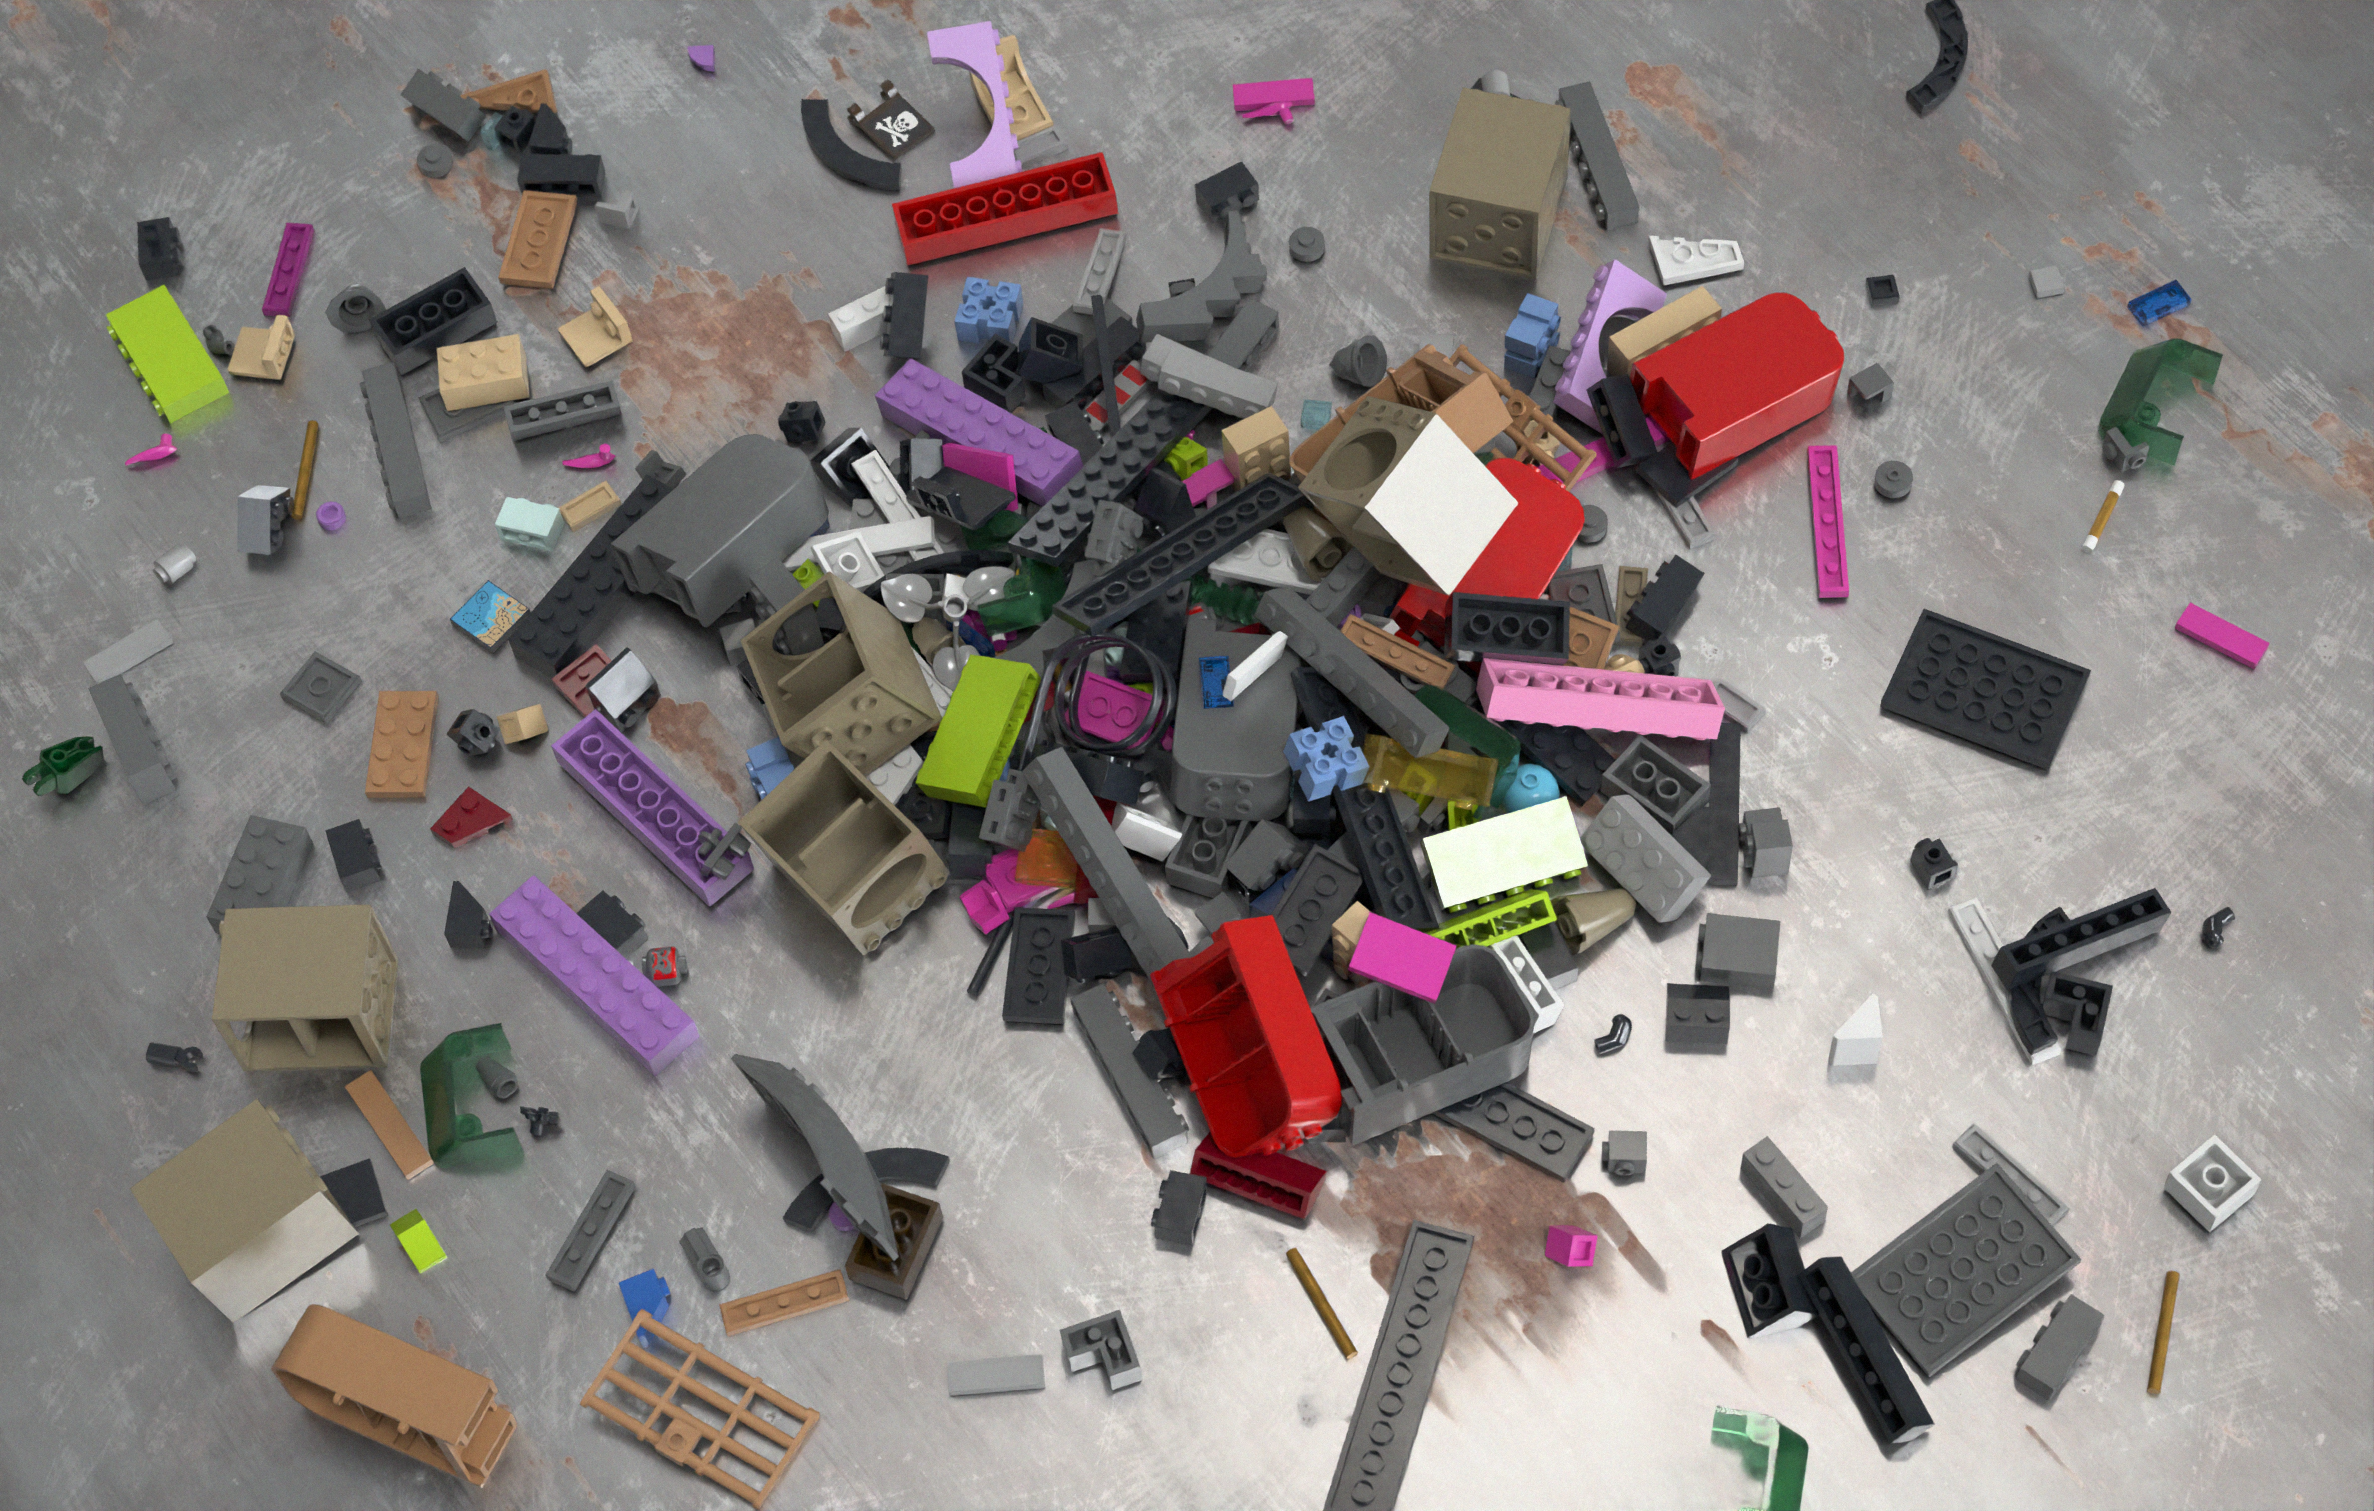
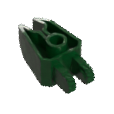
(64, 766)

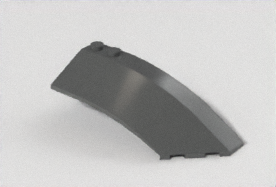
(845, 1167)

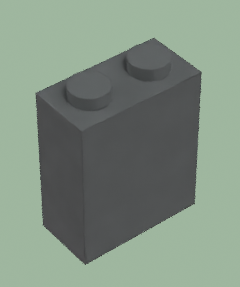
(1738, 950)

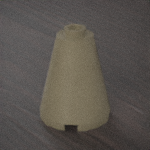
(1316, 542)
(1591, 916)

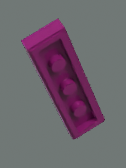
(288, 269)

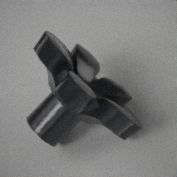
(539, 1118)

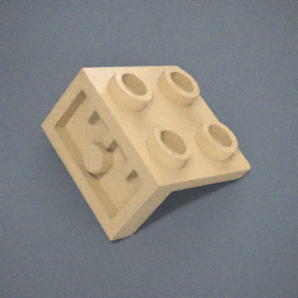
(597, 330)
(263, 351)

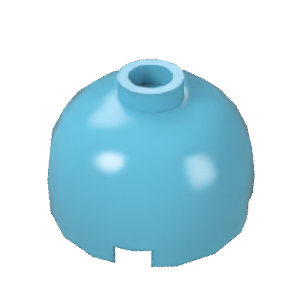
(1531, 787)

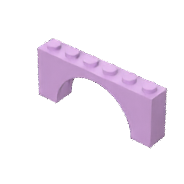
(975, 50)
(1614, 294)

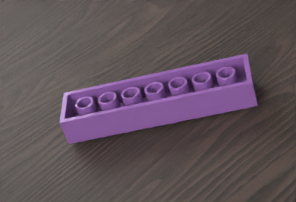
(946, 411)
(646, 803)
(594, 975)

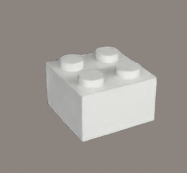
(2212, 1183)

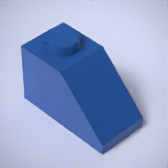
(646, 1293)

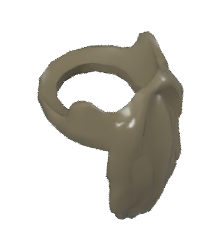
(932, 637)

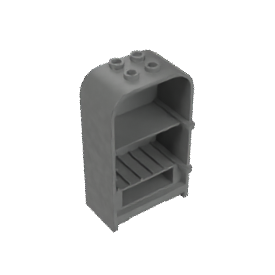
(723, 525)
(1233, 757)
(1415, 1056)

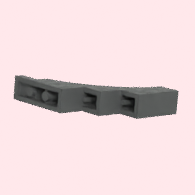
(1055, 631)

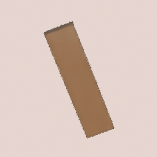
(1397, 653)
(389, 1125)
(784, 1302)

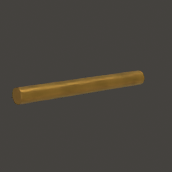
(305, 469)
(1321, 1303)
(2163, 1332)

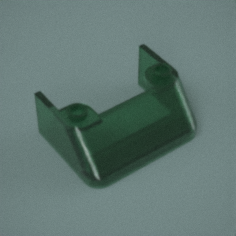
(2140, 419)
(1027, 595)
(1479, 733)
(456, 1137)
(1786, 1457)

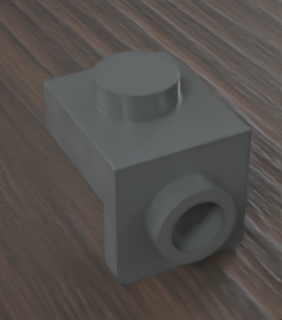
(2121, 452)
(658, 469)

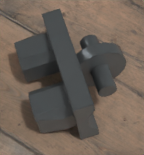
(732, 841)

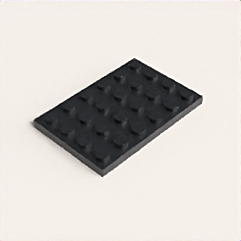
(1985, 688)

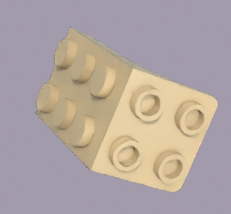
(1027, 108)

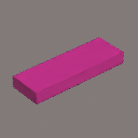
(1260, 94)
(2222, 635)

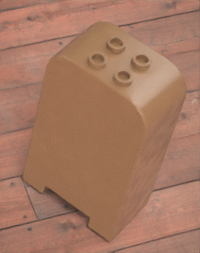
(1426, 383)
(395, 1393)

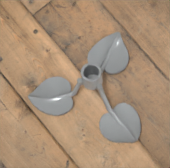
(909, 596)

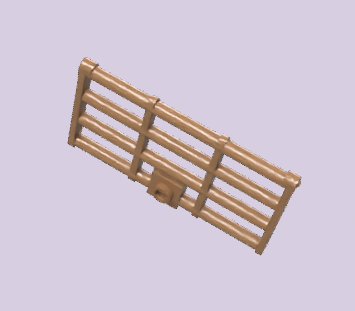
(1522, 411)
(685, 1429)

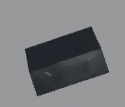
(1767, 1281)

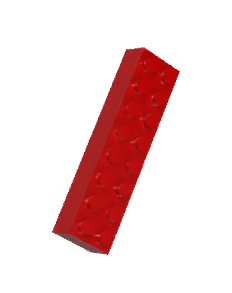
(1005, 208)

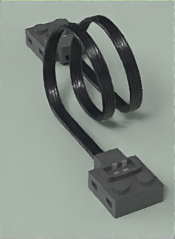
(1014, 803)

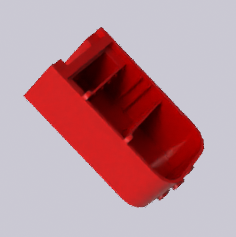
(1740, 380)
(1517, 558)
(1249, 1040)

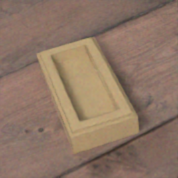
(589, 506)

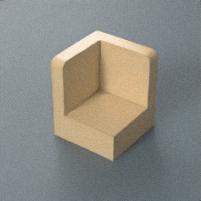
(522, 723)

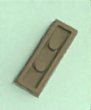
(1630, 586)

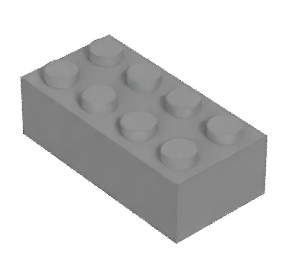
(1644, 858)

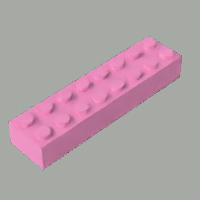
(1599, 699)

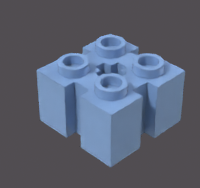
(988, 310)
(1531, 335)
(1326, 758)
(768, 766)

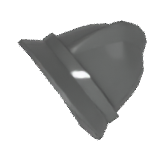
(354, 308)
(1361, 361)

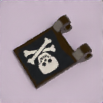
(893, 124)

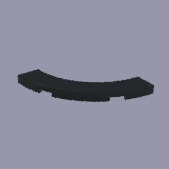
(1951, 58)
(839, 155)
(946, 563)
(2025, 1001)
(888, 1163)

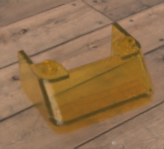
(1440, 774)

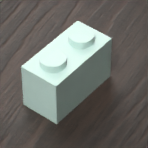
(529, 523)

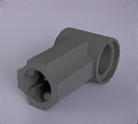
(705, 1258)

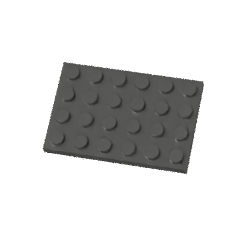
(1964, 1269)

